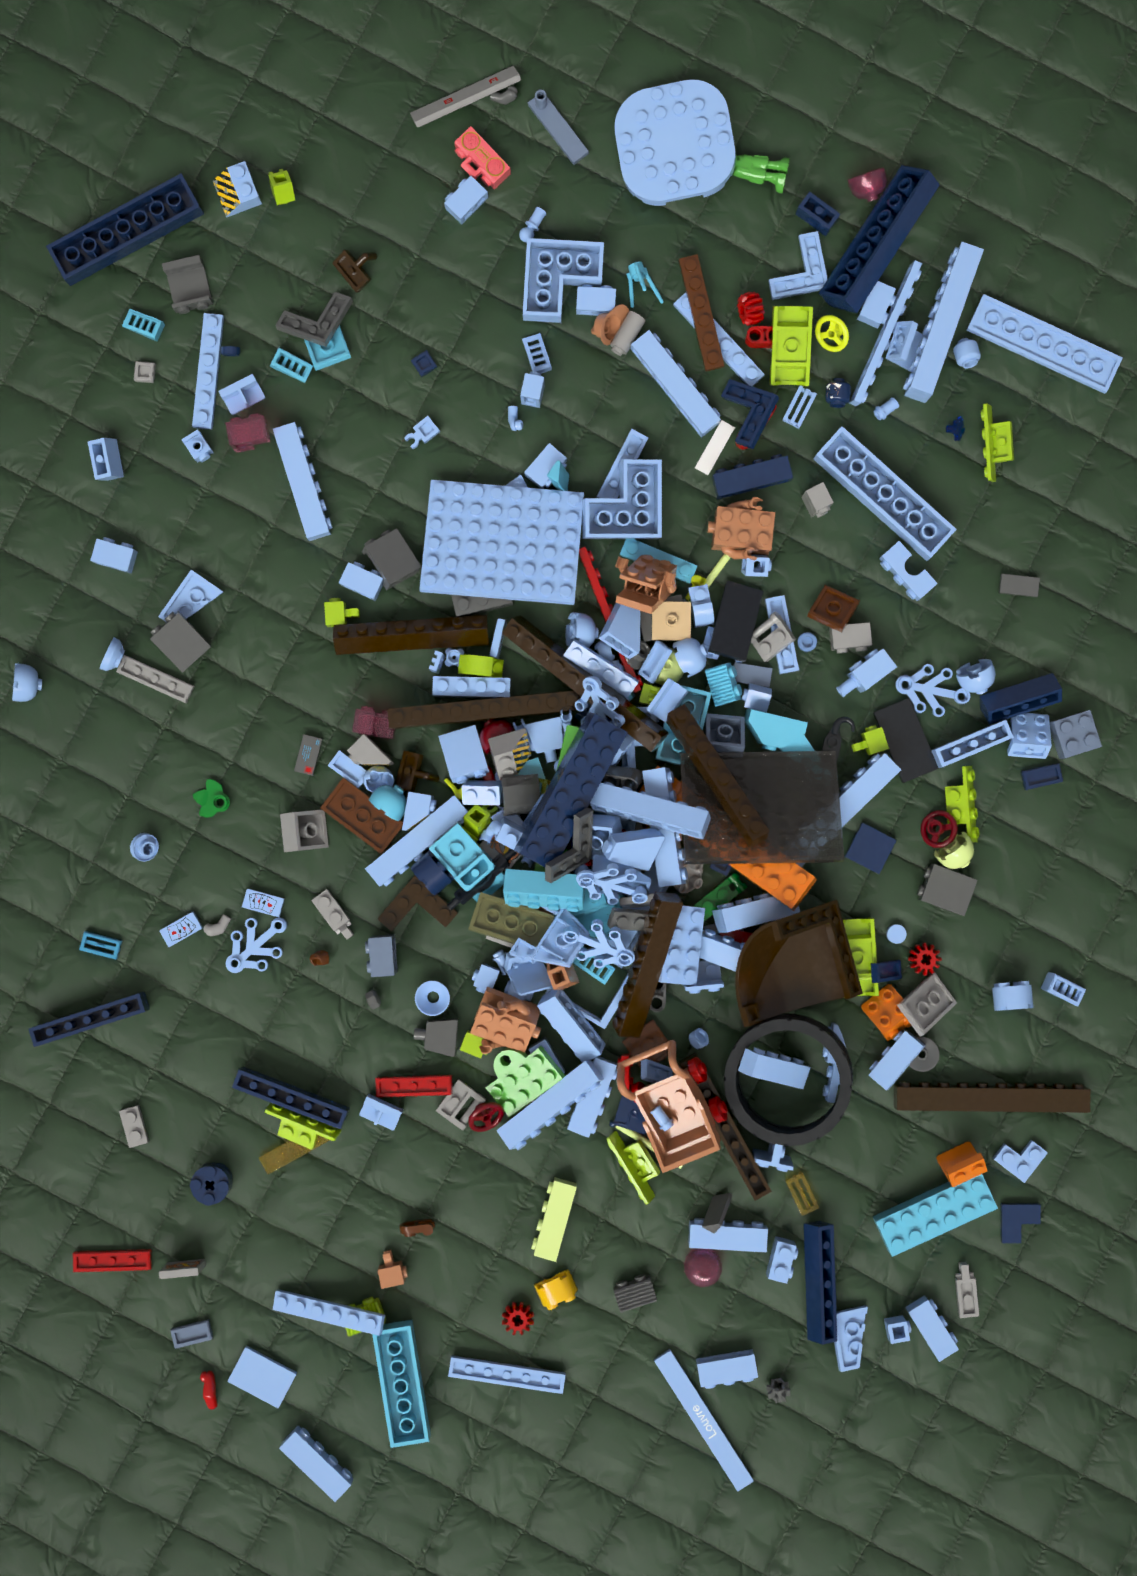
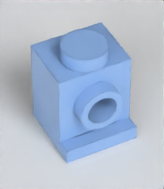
(194, 439)
(761, 570)

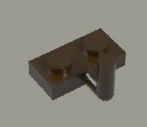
(352, 269)
(410, 771)

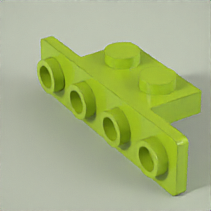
(998, 442)
(961, 803)
(301, 1128)
(636, 1163)

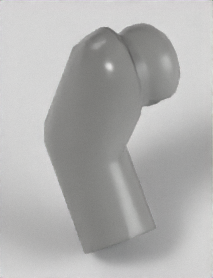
(219, 928)

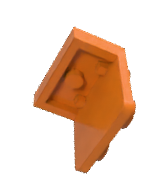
(885, 1013)
(961, 1164)

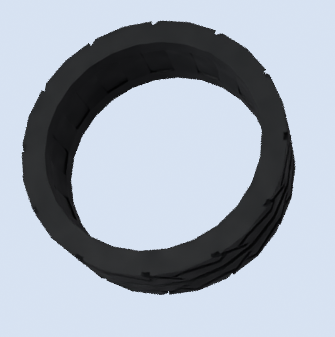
(770, 1131)

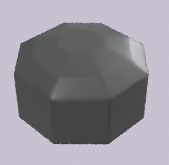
(373, 999)

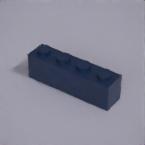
(752, 477)
(1020, 698)

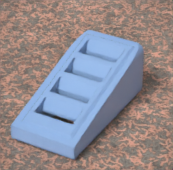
(540, 368)
(1052, 983)

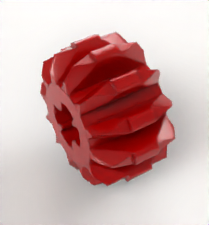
(750, 308)
(931, 960)
(510, 1317)

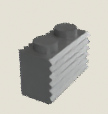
(634, 1293)

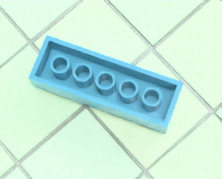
(933, 1214)
(401, 1384)

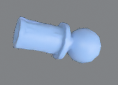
(532, 224)

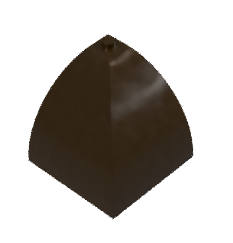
(795, 964)

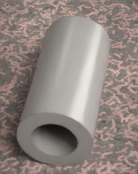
(627, 333)

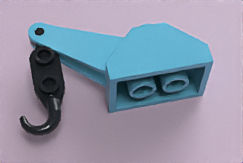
(788, 733)

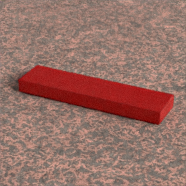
(414, 1086)
(112, 1260)

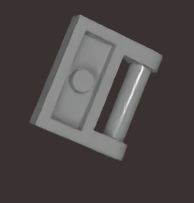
(774, 642)
(453, 1103)

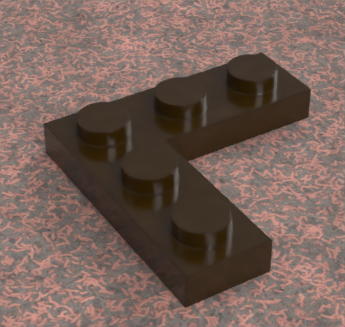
(415, 893)

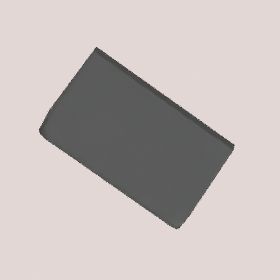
(716, 1212)

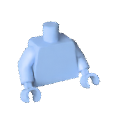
(546, 734)
(506, 833)

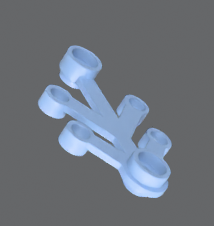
(593, 689)
(929, 690)
(588, 878)
(601, 946)
(254, 947)

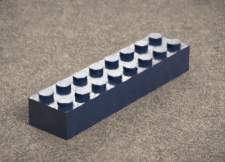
(125, 230)
(879, 238)
(571, 789)

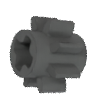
(778, 1390)

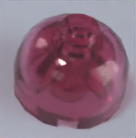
(869, 184)
(703, 1267)

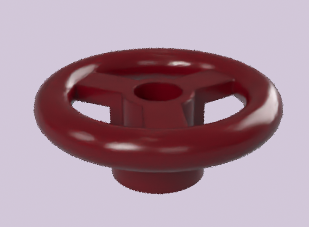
(932, 829)
(484, 1113)

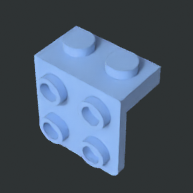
(526, 975)

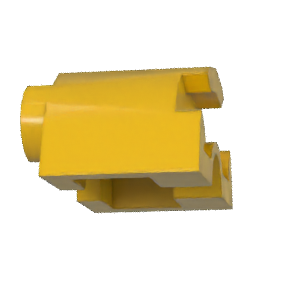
(556, 1289)

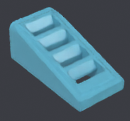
(157, 330)
(274, 364)
(606, 976)

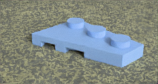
(191, 596)
(849, 1337)

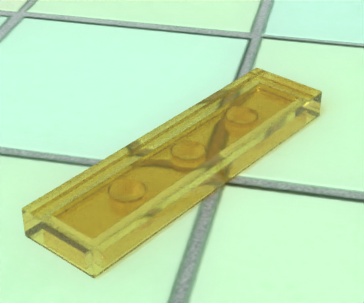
(285, 1154)

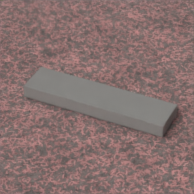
(155, 679)

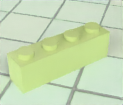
(555, 1219)

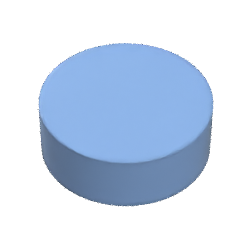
(896, 933)

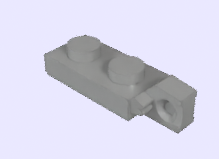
(333, 913)
(966, 1292)

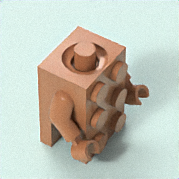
(741, 530)
(646, 582)
(505, 1021)

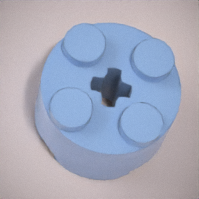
(1012, 997)

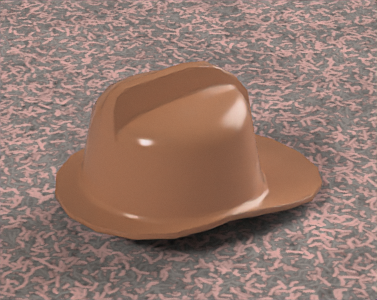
(608, 324)

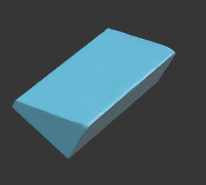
(559, 476)

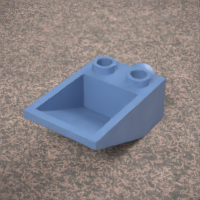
(600, 863)

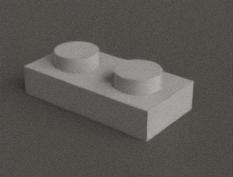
(134, 1126)

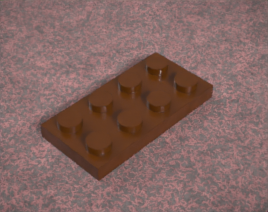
(357, 814)

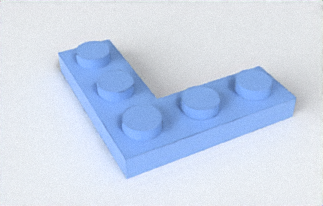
(809, 281)

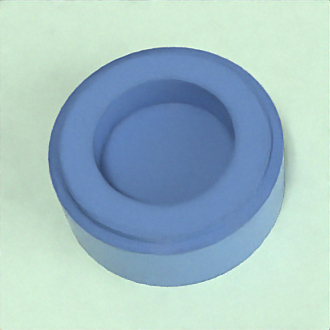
(807, 642)

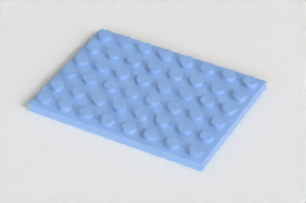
(502, 542)

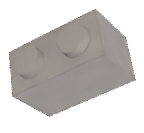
(817, 500)
(853, 637)

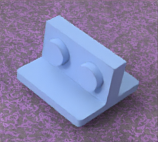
(773, 1157)

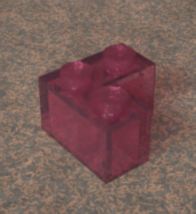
(247, 432)
(372, 723)

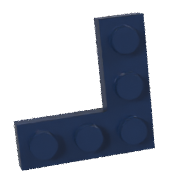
(761, 404)

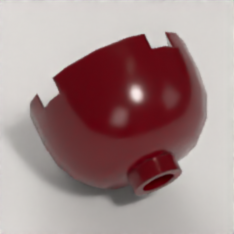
(492, 729)

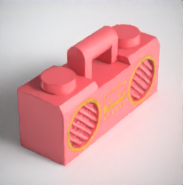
(487, 161)

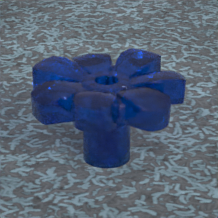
(956, 428)

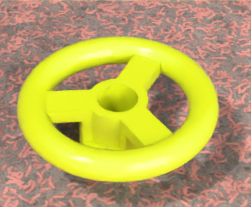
(836, 330)

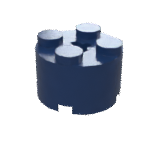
(432, 873)
(211, 1194)

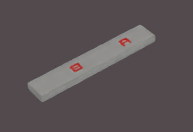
(465, 96)

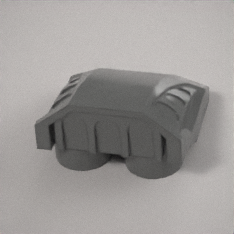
(520, 793)

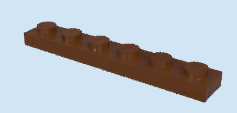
(701, 313)

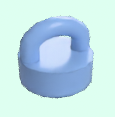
(698, 1038)

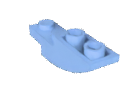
(831, 1088)

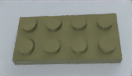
(509, 923)

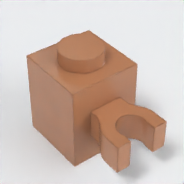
(391, 1272)

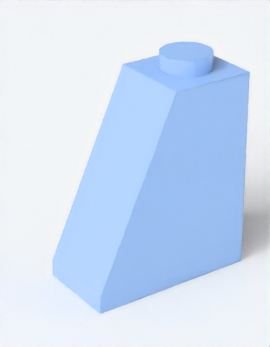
(623, 630)
(634, 847)

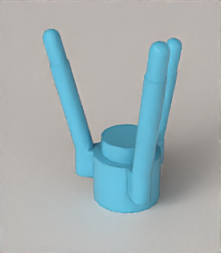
(638, 273)

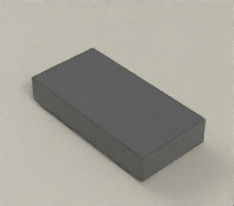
(1019, 585)

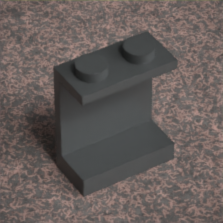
(188, 284)

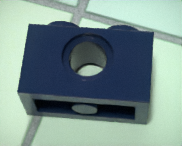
(817, 213)

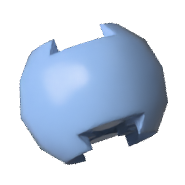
(604, 650)

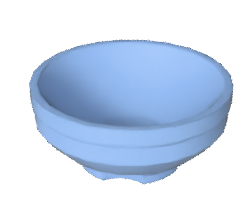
(113, 655)
(425, 1005)

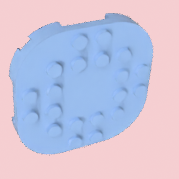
(675, 142)

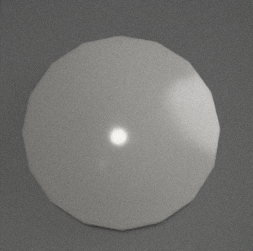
(694, 878)

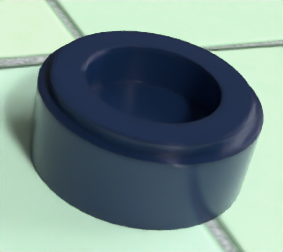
(230, 351)

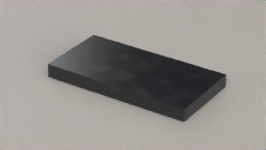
(735, 621)
(906, 740)

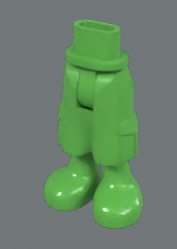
(755, 167)

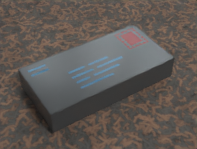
(308, 755)

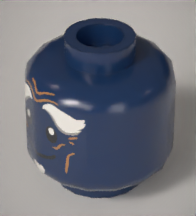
(838, 393)

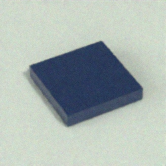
(870, 848)

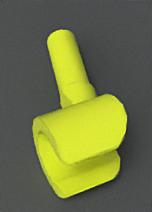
(696, 580)
(458, 793)

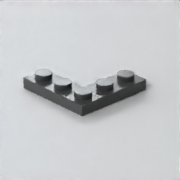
(322, 330)
(579, 853)
(627, 919)

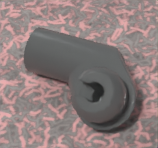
(506, 97)

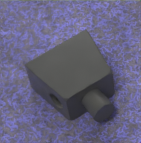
(439, 1036)

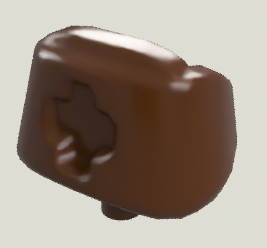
(319, 958)

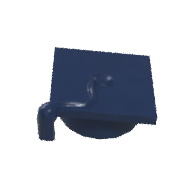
(628, 1116)

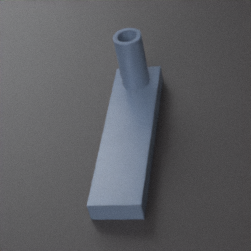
(557, 127)

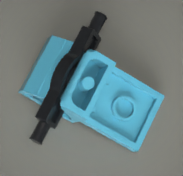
(470, 865)

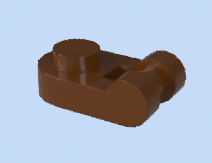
(423, 1226)

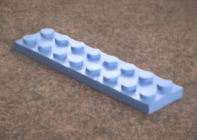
(1044, 344)

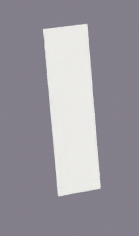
(714, 447)

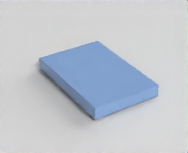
(262, 1376)

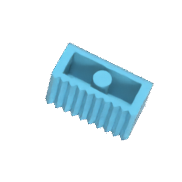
(723, 684)

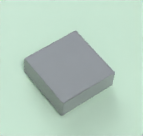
(144, 372)

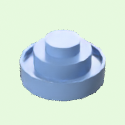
(144, 847)

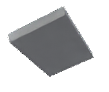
(927, 1004)

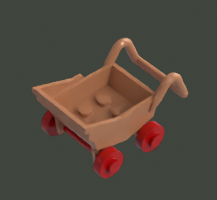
(682, 1100)

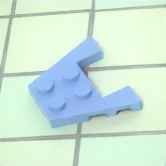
(552, 947)

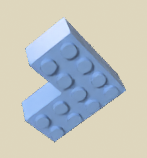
(557, 264)
(635, 512)

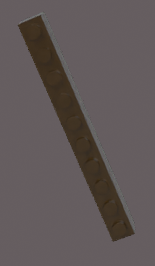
(551, 656)
(481, 709)
(991, 1098)

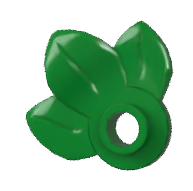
(209, 799)

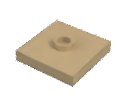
(672, 621)

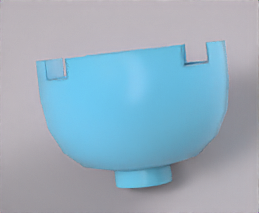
(390, 800)

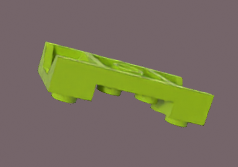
(791, 345)
(863, 948)

